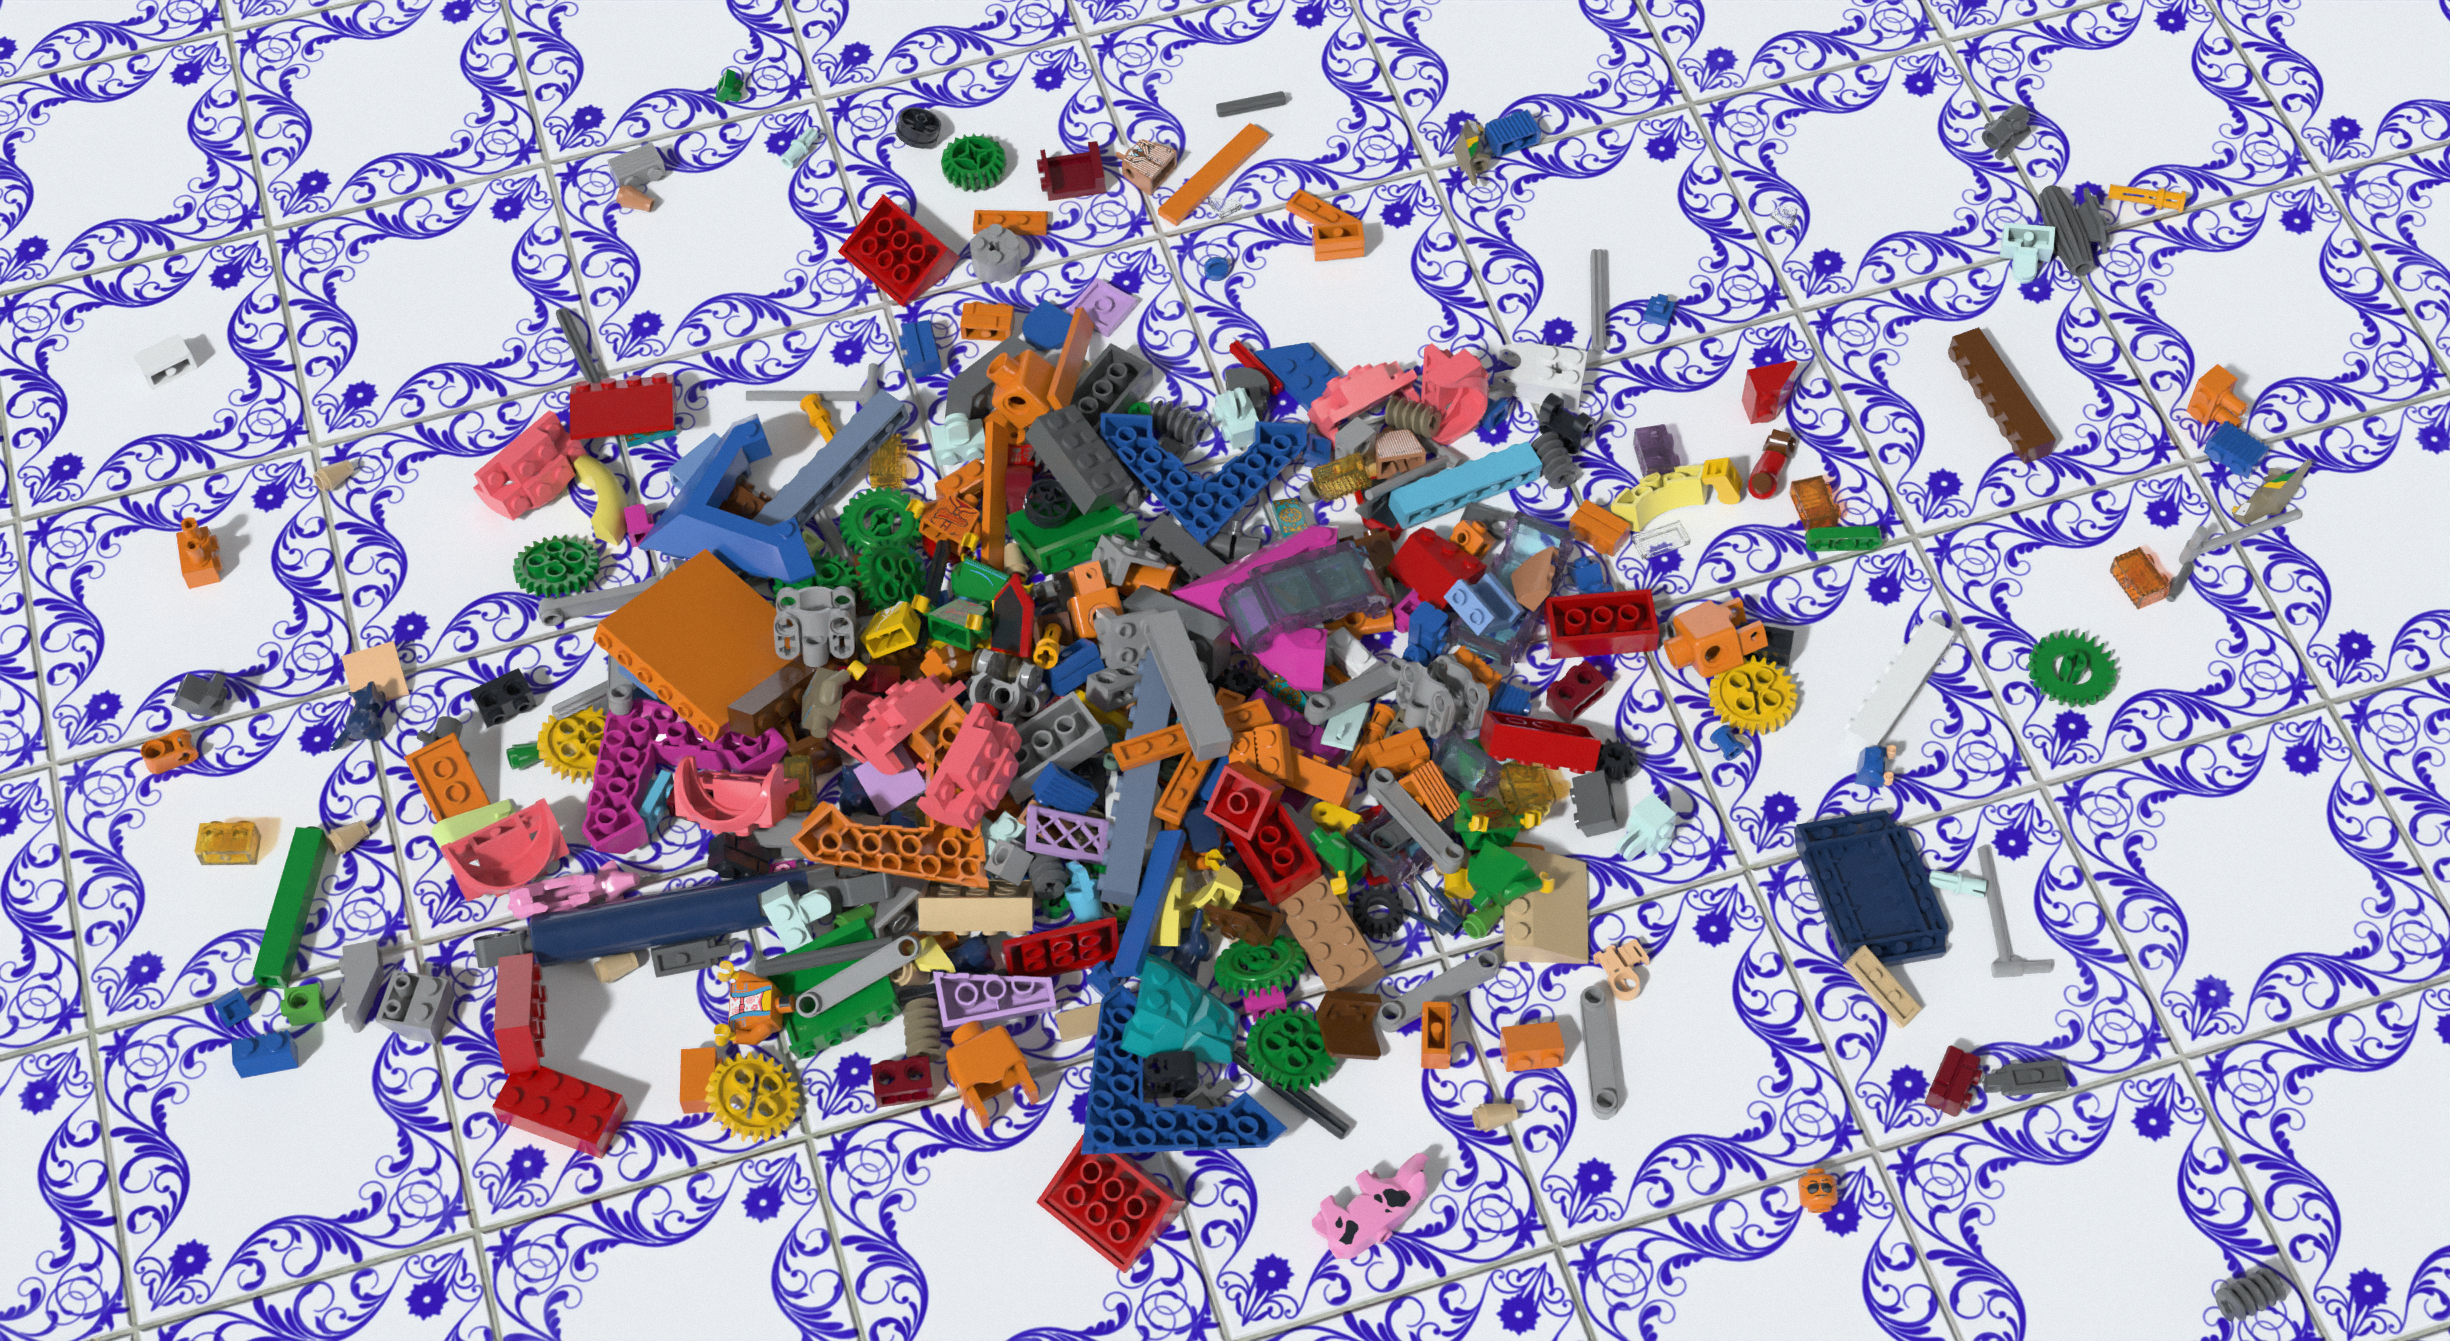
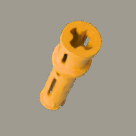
(2116, 193)
(818, 416)
(1048, 644)

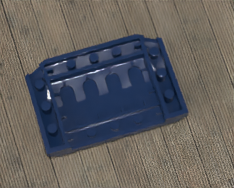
(1872, 888)

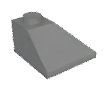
(897, 915)

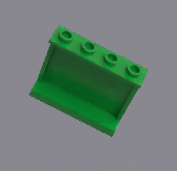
(1073, 540)
(850, 1017)

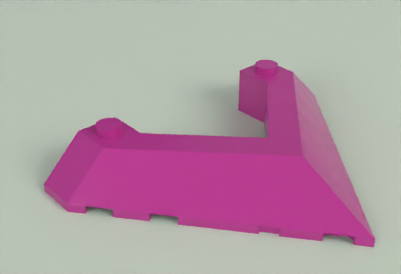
(1294, 656)
(629, 756)

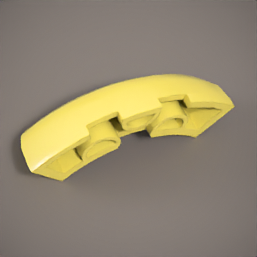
(1660, 494)
(609, 517)
(1220, 892)
(1169, 923)

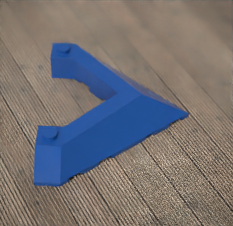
(1199, 503)
(739, 543)
(1125, 1124)

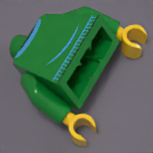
(979, 582)

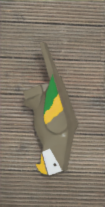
(1470, 151)
(2272, 495)

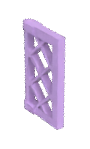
(1053, 849)

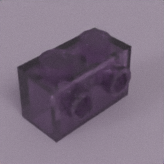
(1655, 450)

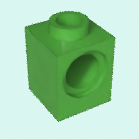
(312, 1012)

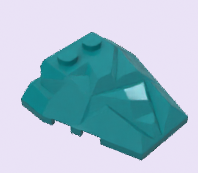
(1179, 1015)

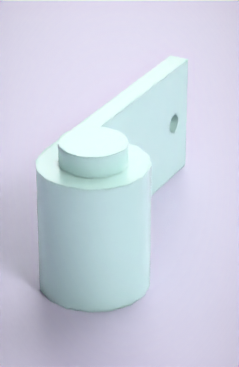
(1345, 727)

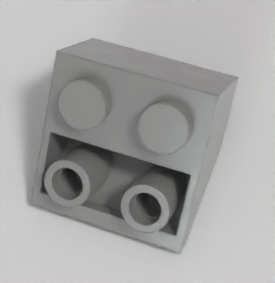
(416, 1006)

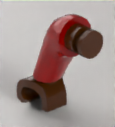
(1767, 471)

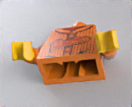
(950, 520)

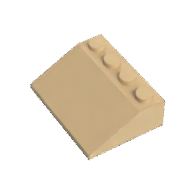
(977, 909)
(1548, 924)

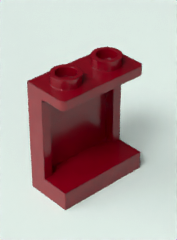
(1072, 174)

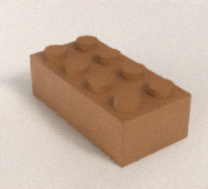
(1331, 938)

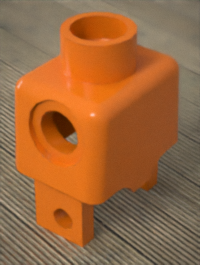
(1021, 386)
(1089, 596)
(1709, 638)
(985, 1066)

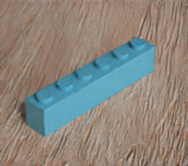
(1463, 484)

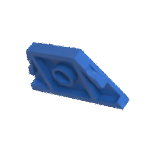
(1300, 370)

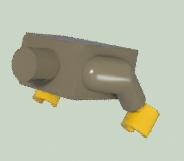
(823, 697)

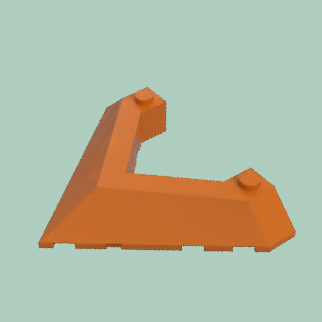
(927, 852)

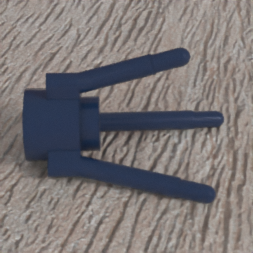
(1450, 918)

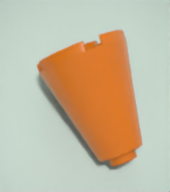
(1151, 577)

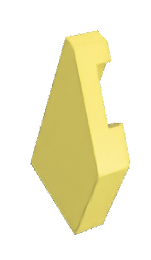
(931, 956)

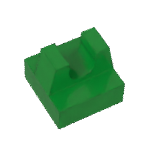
(727, 87)

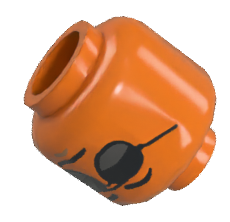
(1817, 1191)

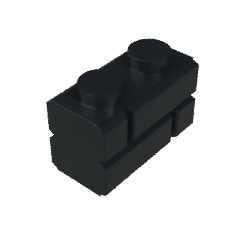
(737, 857)

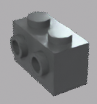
(1594, 804)

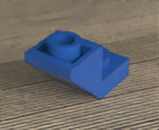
(1588, 576)

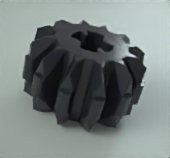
(1241, 680)
(1617, 760)

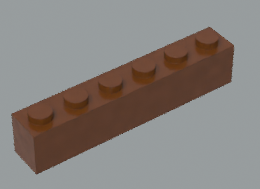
(2001, 395)
(777, 695)

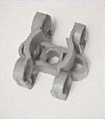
(815, 624)
(991, 667)
(1441, 698)

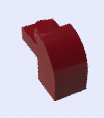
(1018, 481)

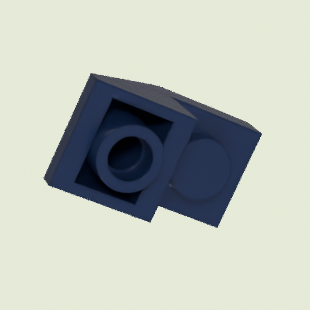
(1200, 828)

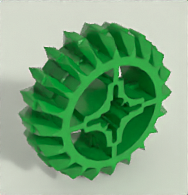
(973, 162)

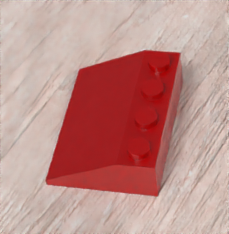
(898, 252)
(622, 406)
(1062, 949)
(1111, 1204)

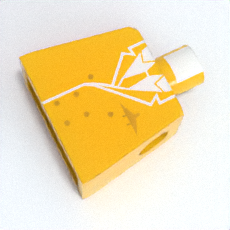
(891, 630)

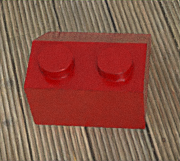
(1768, 390)
(1243, 799)

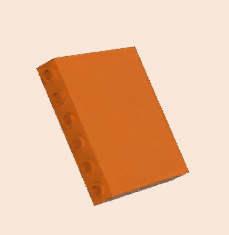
(696, 641)

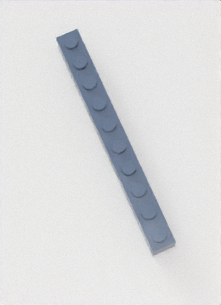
(834, 464)
(1136, 792)

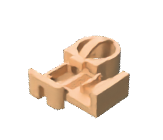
(1624, 962)

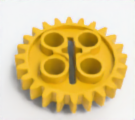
(1774, 691)
(579, 743)
(726, 1090)

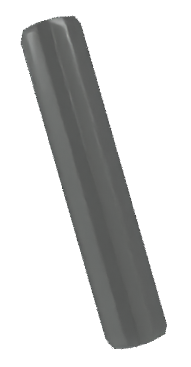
(1250, 104)

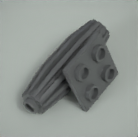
(2074, 228)

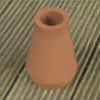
(632, 198)

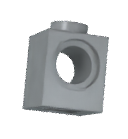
(1009, 861)

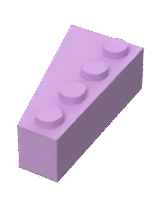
(991, 998)

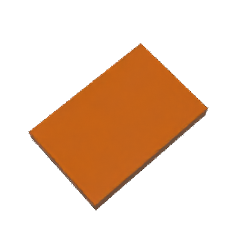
(446, 778)

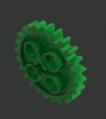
(556, 566)
(825, 568)
(889, 574)
(1289, 1050)

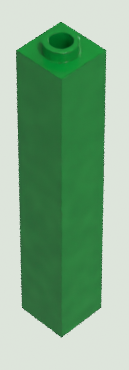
(291, 908)

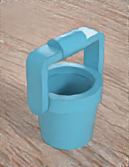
(1083, 894)

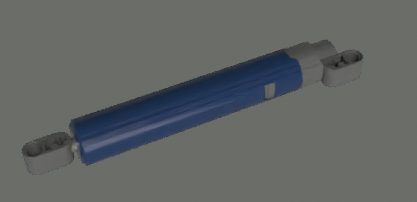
(674, 915)

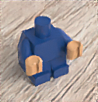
(1871, 766)

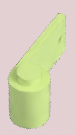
(469, 822)

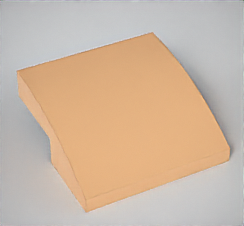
(377, 665)

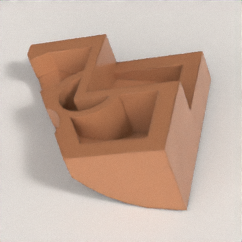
(1534, 578)

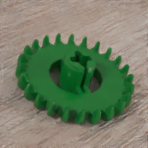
(881, 520)
(2086, 654)
(1262, 969)

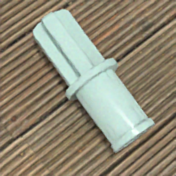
(798, 148)
(1957, 883)

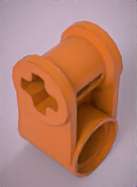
(168, 751)

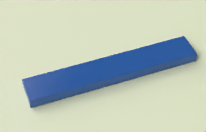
(1148, 903)

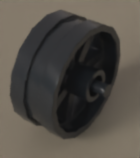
(918, 127)
(1047, 503)

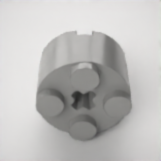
(995, 254)

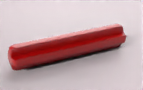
(1249, 360)

